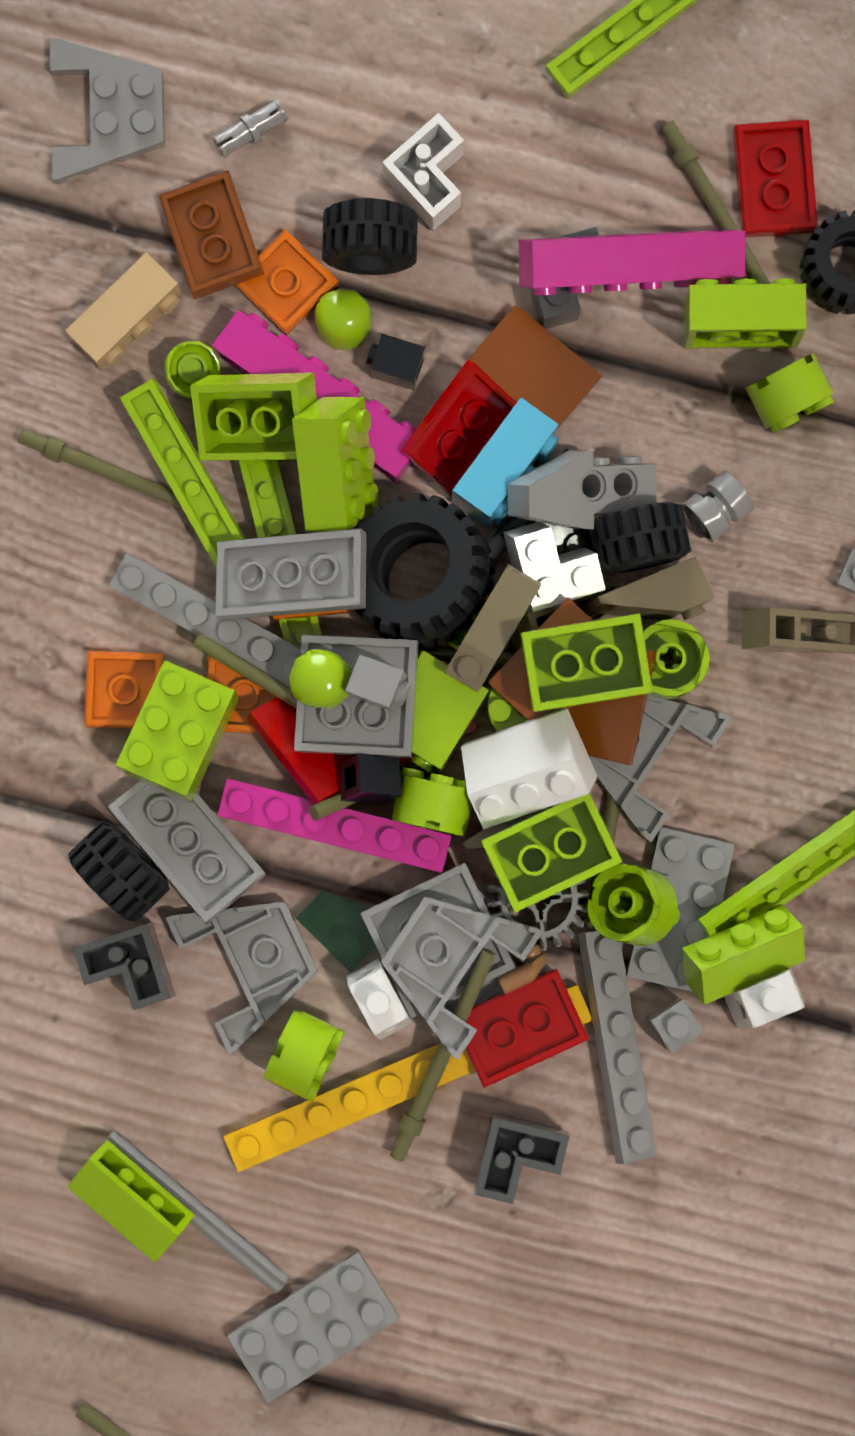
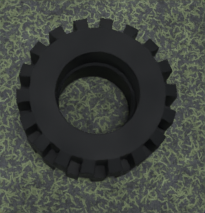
(369, 236)
(818, 268)
(640, 537)
(118, 871)

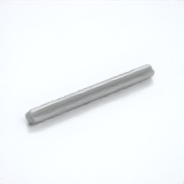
(208, 1222)

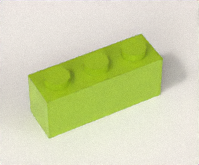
(743, 954)
(130, 1201)

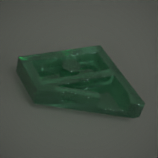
(339, 927)

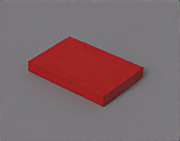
(775, 178)
(458, 426)
(314, 772)
(523, 1028)

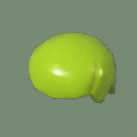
(343, 319)
(188, 364)
(320, 679)

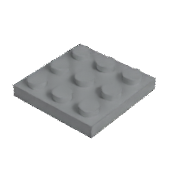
(354, 724)
(453, 887)

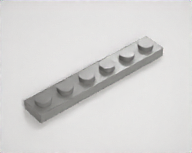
(197, 614)
(617, 1048)

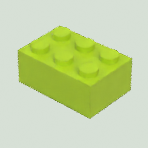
(744, 314)
(249, 414)
(335, 463)
(586, 662)
(177, 731)
(551, 852)

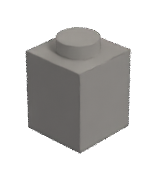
(378, 684)
(675, 1025)

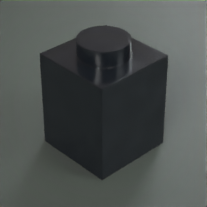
(396, 361)
(370, 779)

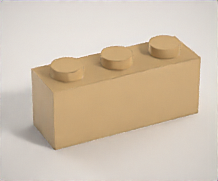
(125, 312)

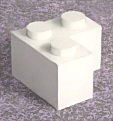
(419, 169)
(562, 575)

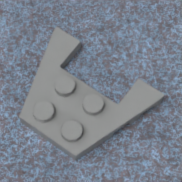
(123, 109)
(657, 727)
(437, 952)
(265, 955)

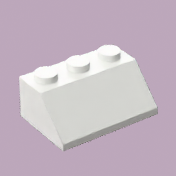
(526, 768)

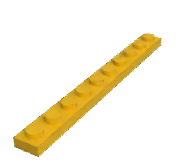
(349, 1103)

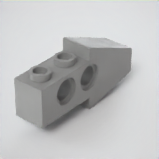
(556, 496)

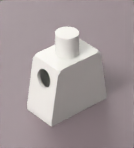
(378, 999)
(765, 1000)

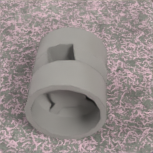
(721, 503)

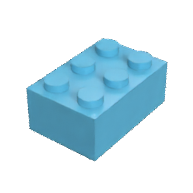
(511, 452)

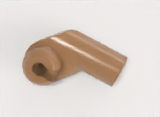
(525, 973)

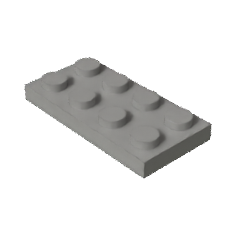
(291, 574)
(188, 847)
(699, 876)
(313, 1326)

